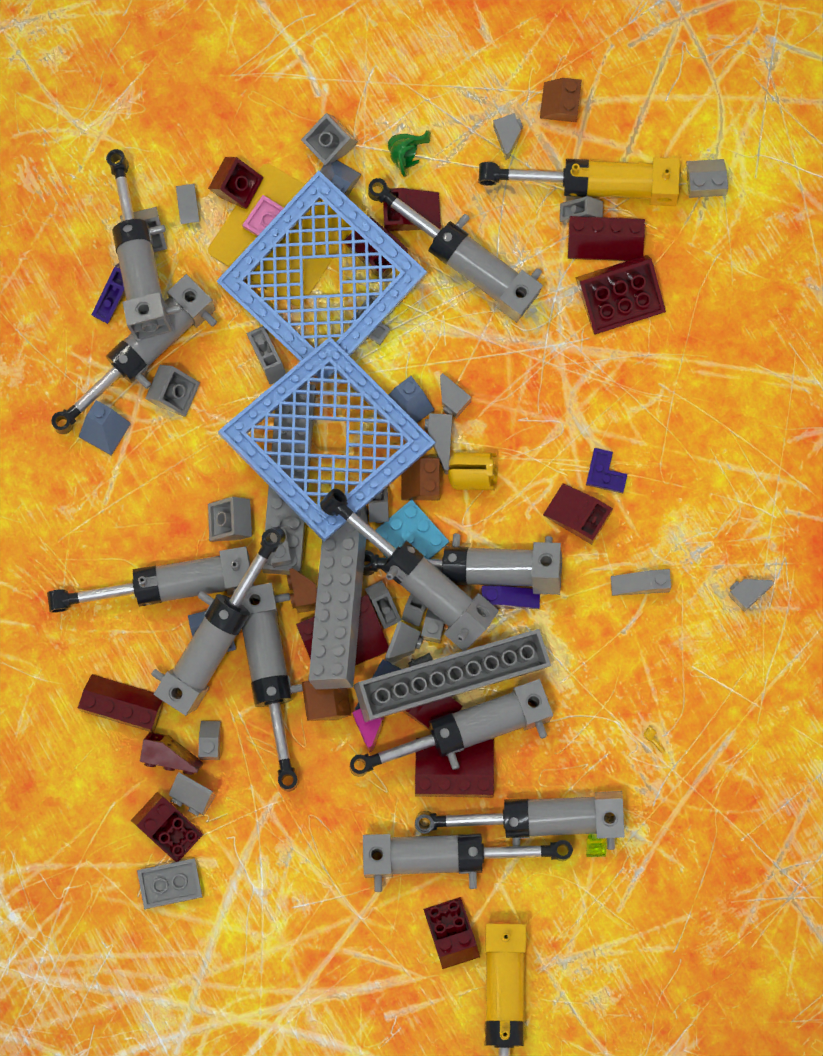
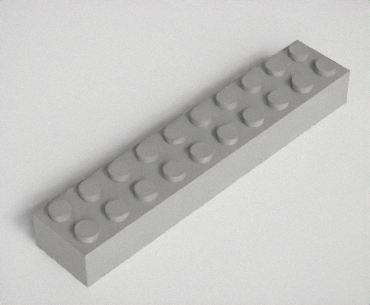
(278, 512)
(338, 608)
(451, 675)

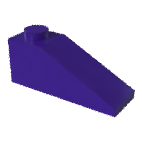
(110, 297)
(511, 597)

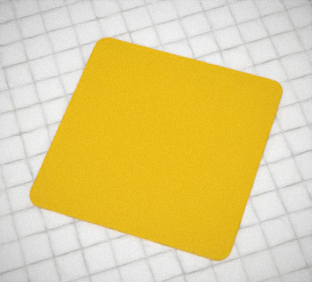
(234, 239)

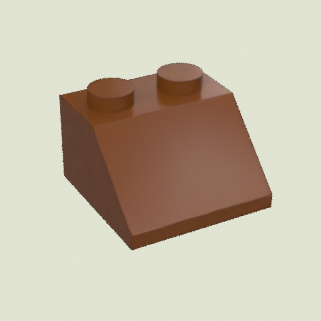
(561, 99)
(421, 480)
(325, 703)

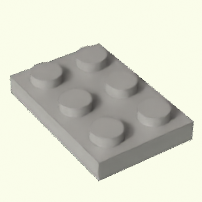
(169, 883)

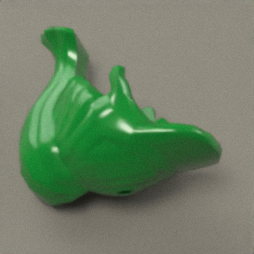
(404, 148)

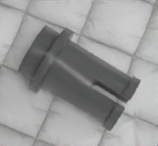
(423, 659)

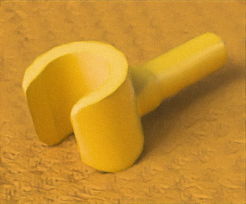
(649, 735)

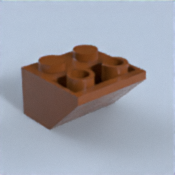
(303, 593)

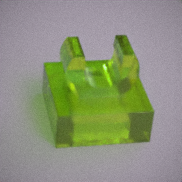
(595, 847)

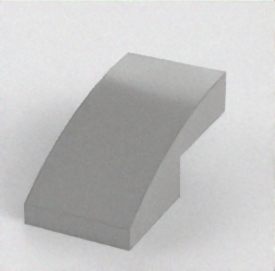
(187, 203)

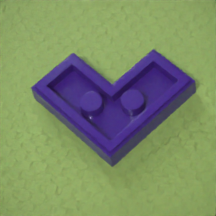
(600, 475)

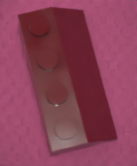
(605, 238)
(121, 703)

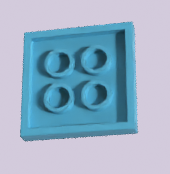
(415, 527)

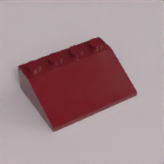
(621, 294)
(370, 638)
(472, 779)

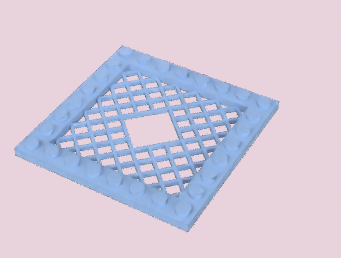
(320, 187)
(298, 500)

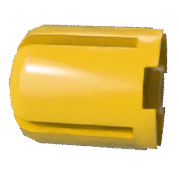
(472, 471)

